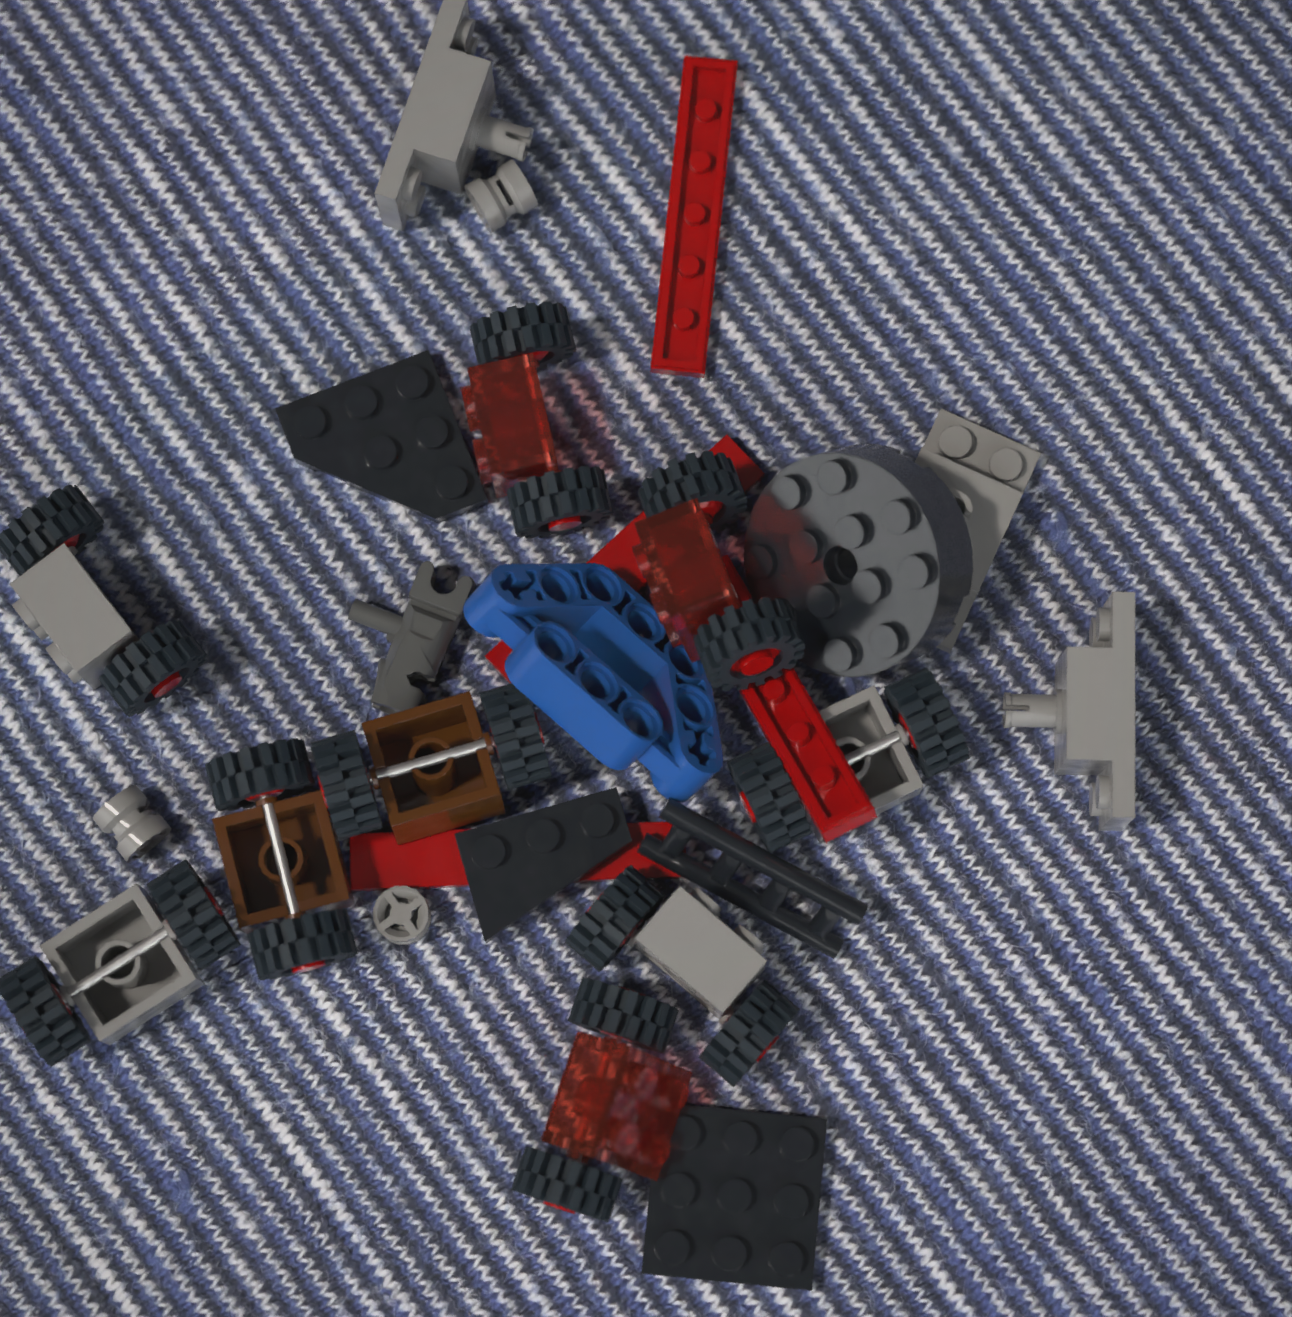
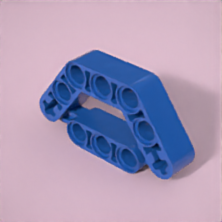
(603, 669)

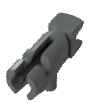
(416, 639)

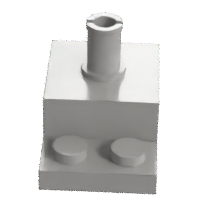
(445, 120)
(987, 481)
(1093, 712)

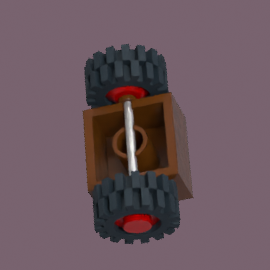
(431, 765)
(282, 859)

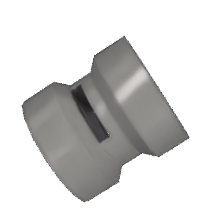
(490, 201)
(133, 825)

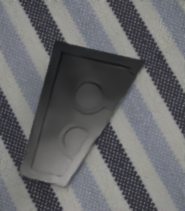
(537, 854)

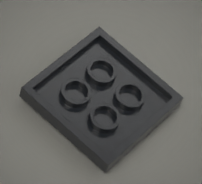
(737, 1199)

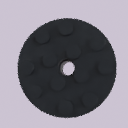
(862, 556)

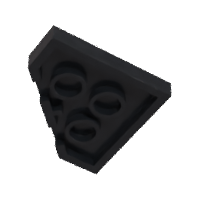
(389, 439)

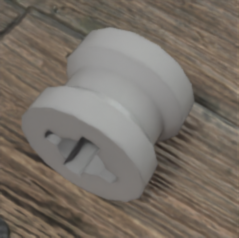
(396, 907)

